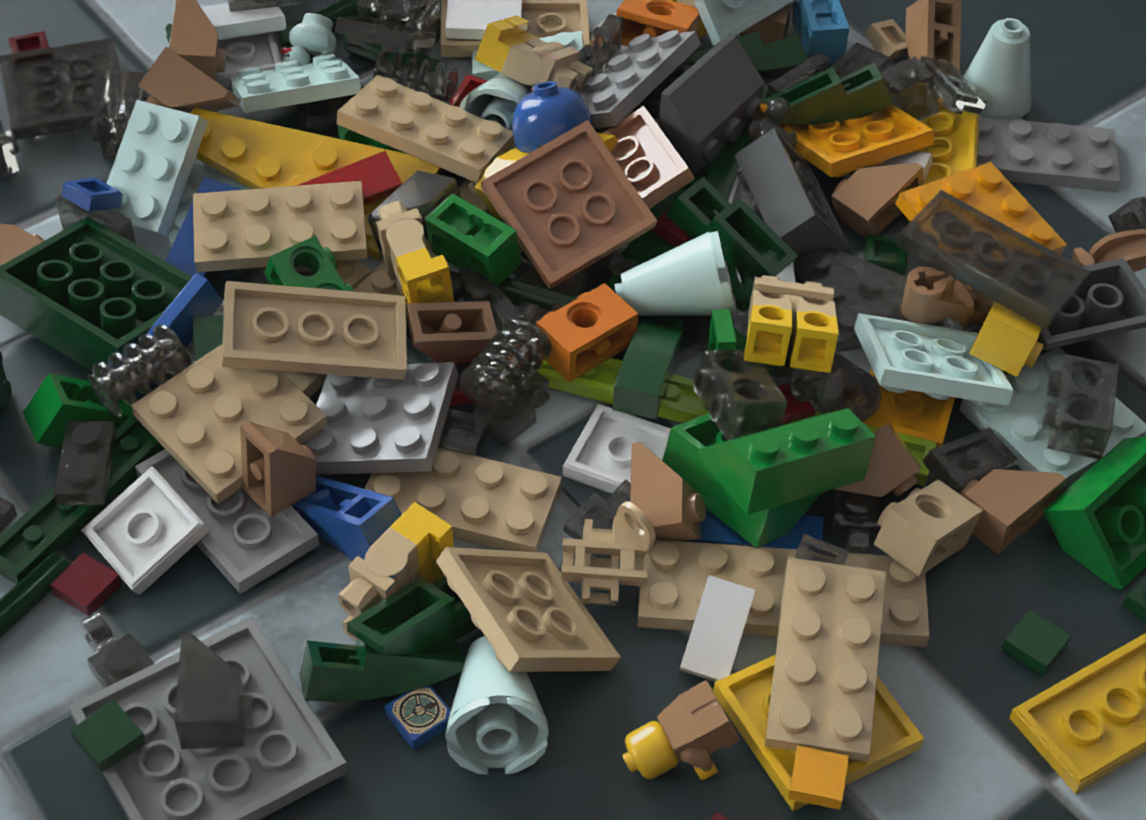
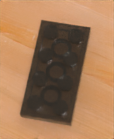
(993, 259)

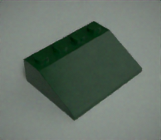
(88, 291)

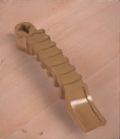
(936, 296)

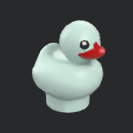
(310, 38)

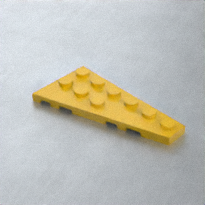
(283, 157)

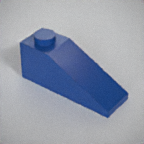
(347, 515)

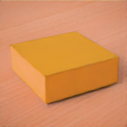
(818, 777)

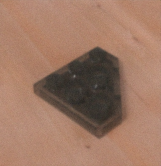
(857, 289)

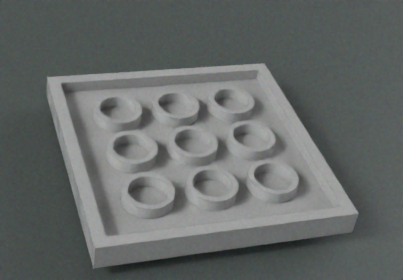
(281, 755)

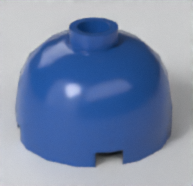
(547, 115)

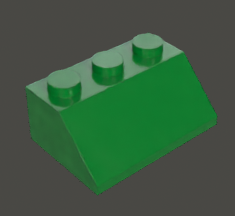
(682, 458)
(791, 460)
(1104, 515)

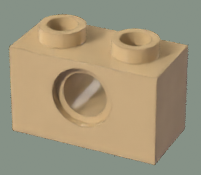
(927, 527)

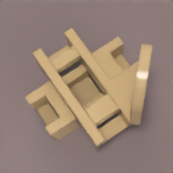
(621, 542)

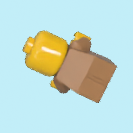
(687, 731)

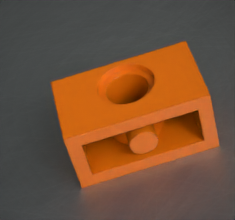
(656, 18)
(588, 331)

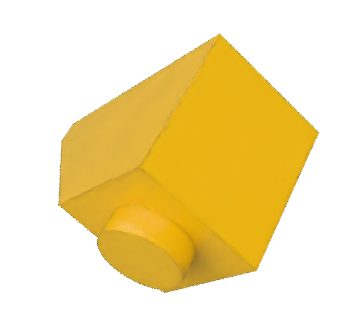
(1007, 340)

